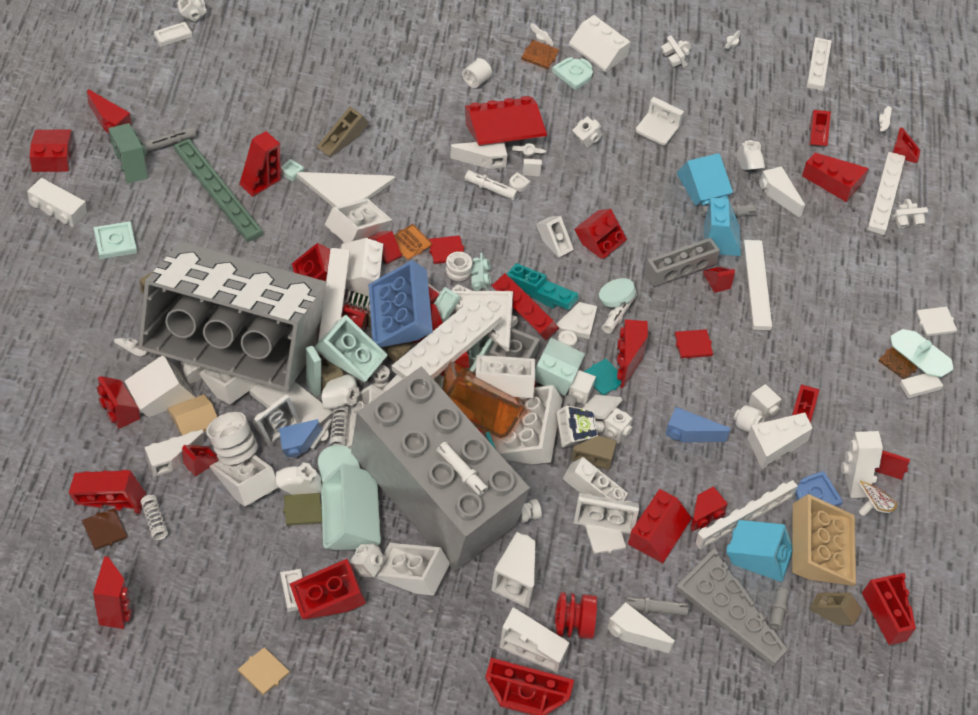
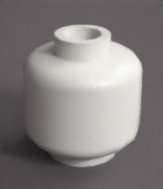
(748, 416)

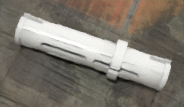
(494, 186)
(616, 316)
(468, 476)

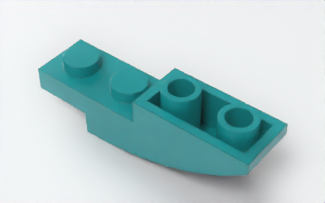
(537, 287)

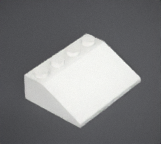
(535, 430)

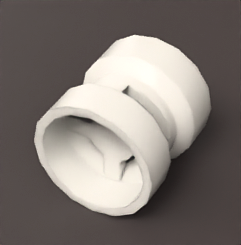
(530, 510)

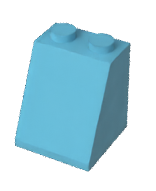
(705, 179)
(723, 227)
(761, 548)

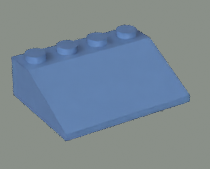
(400, 306)

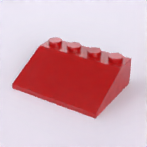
(504, 120)

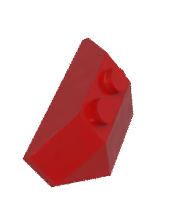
(527, 688)

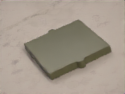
(302, 509)

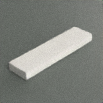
(819, 64)

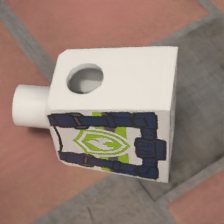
(577, 425)

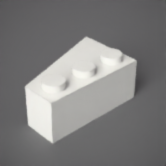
(777, 437)
(861, 461)
(533, 641)

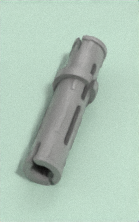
(175, 137)
(739, 210)
(649, 605)

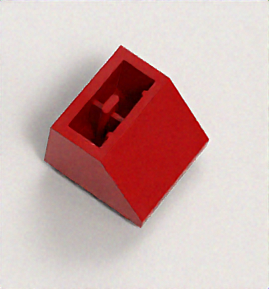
(601, 233)
(117, 401)

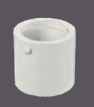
(477, 73)

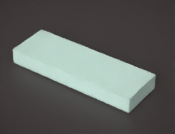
(313, 371)

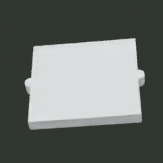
(936, 321)
(602, 405)
(604, 540)

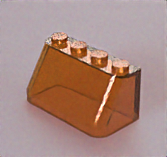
(481, 402)

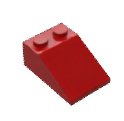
(50, 150)
(328, 591)

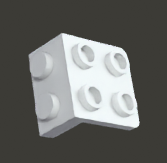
(660, 122)

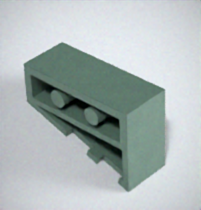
(129, 151)

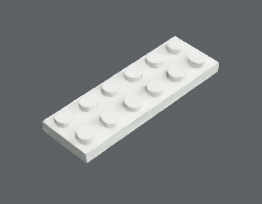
(449, 340)

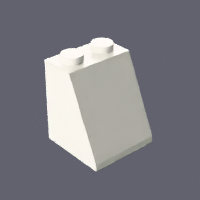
(158, 387)
(515, 571)

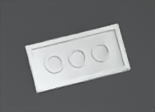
(304, 403)

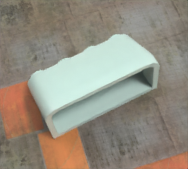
(350, 509)

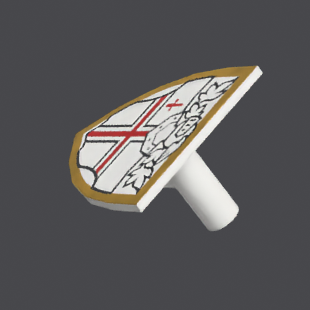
(877, 500)

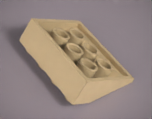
(823, 542)

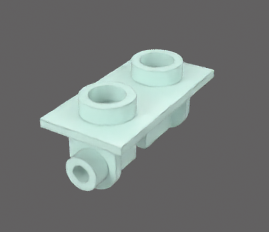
(480, 267)

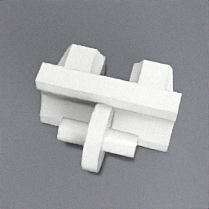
(678, 50)
(907, 212)

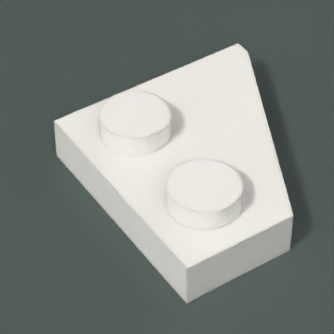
(579, 320)

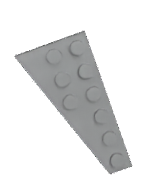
(725, 600)

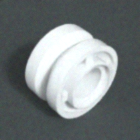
(458, 266)

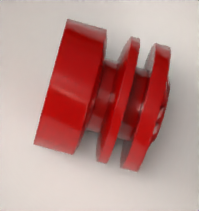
(576, 615)

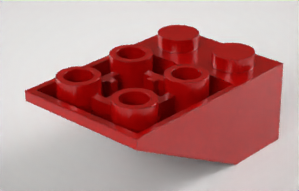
(631, 348)

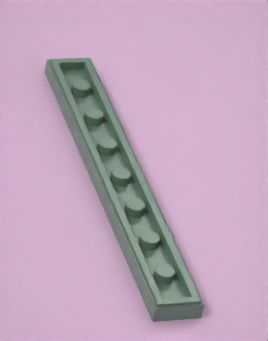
(218, 190)

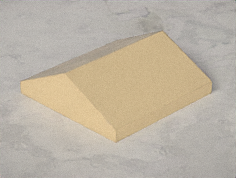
(192, 414)

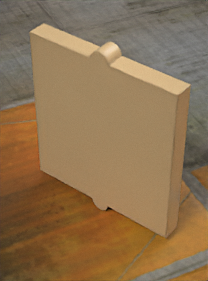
(263, 671)

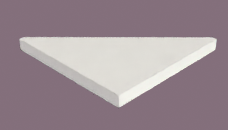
(345, 188)
(500, 303)

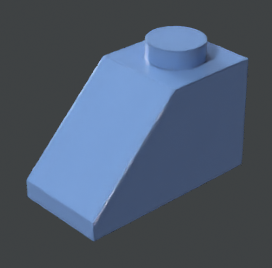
(299, 437)

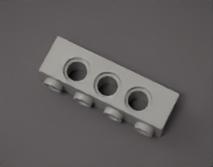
(682, 262)

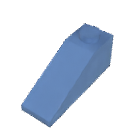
(694, 428)

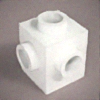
(192, 9)
(587, 131)
(617, 425)
(367, 560)

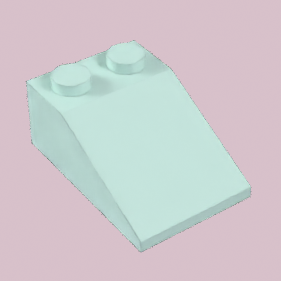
(351, 349)
(558, 366)

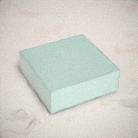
(291, 169)

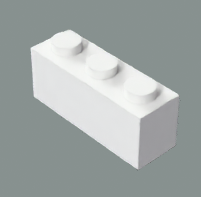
(57, 202)

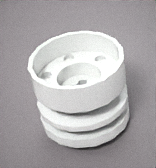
(232, 438)

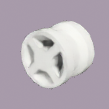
(381, 371)

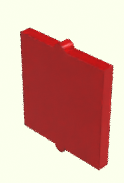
(443, 247)
(693, 343)
(893, 465)

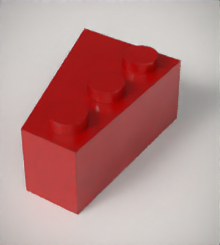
(261, 165)
(835, 175)
(107, 488)
(890, 607)

